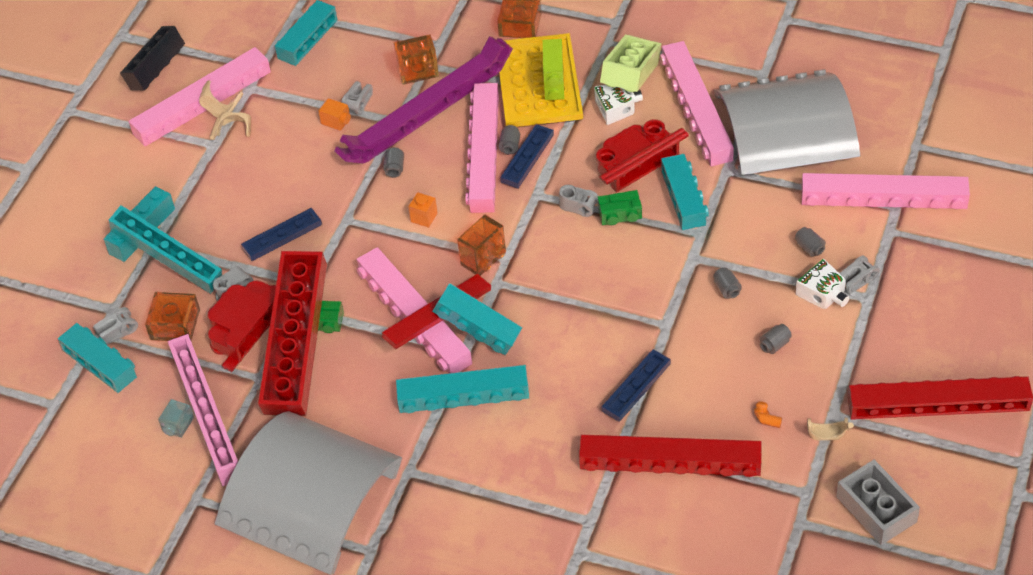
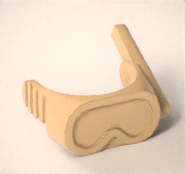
(215, 107)
(228, 117)
(830, 431)

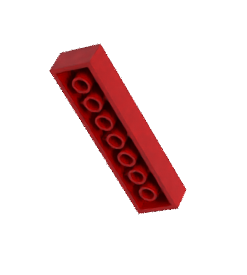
(293, 333)

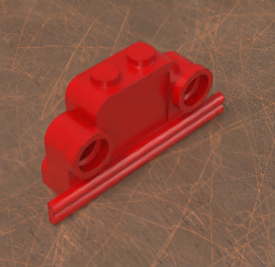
(636, 153)
(240, 320)

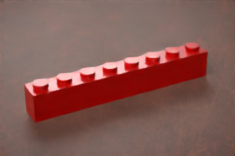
(940, 397)
(670, 455)

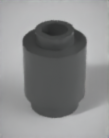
(509, 139)
(393, 162)
(810, 241)
(727, 283)
(775, 338)

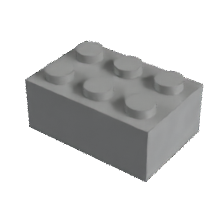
(877, 502)

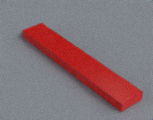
(425, 317)

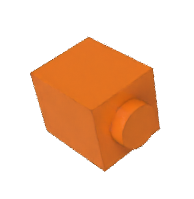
(334, 114)
(423, 209)

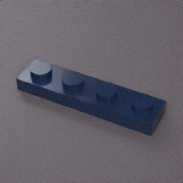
(527, 156)
(281, 234)
(636, 385)

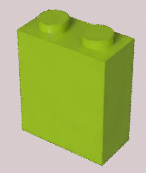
(553, 69)

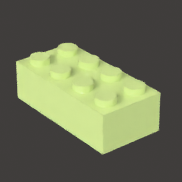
(630, 63)

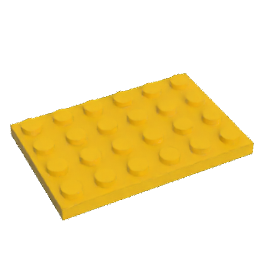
(524, 84)

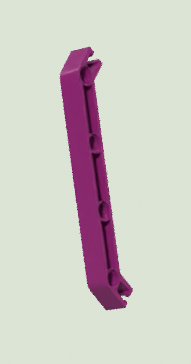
(426, 104)

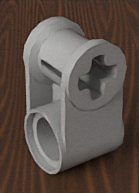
(577, 200)
(232, 277)

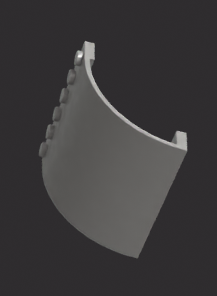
(790, 121)
(302, 488)

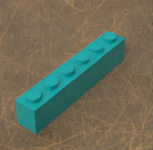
(164, 248)
(462, 389)

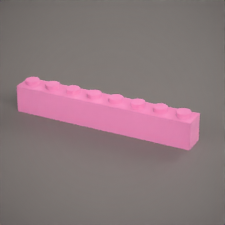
(185, 103)
(697, 104)
(483, 148)
(885, 190)
(403, 301)
(204, 407)

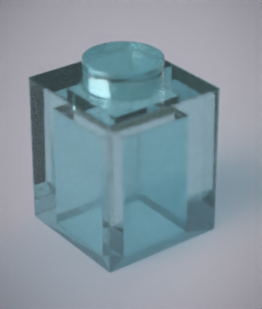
(176, 418)

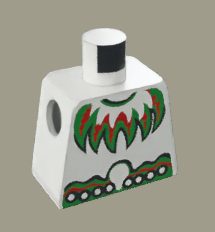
(615, 102)
(822, 286)

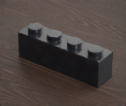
(152, 58)

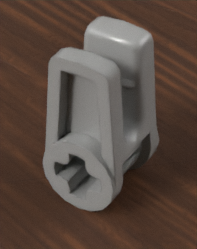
(358, 98)
(859, 274)
(115, 326)

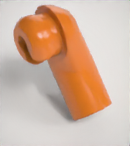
(764, 416)

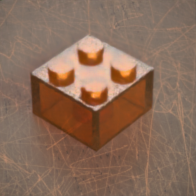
(519, 18)
(416, 59)
(482, 245)
(172, 316)

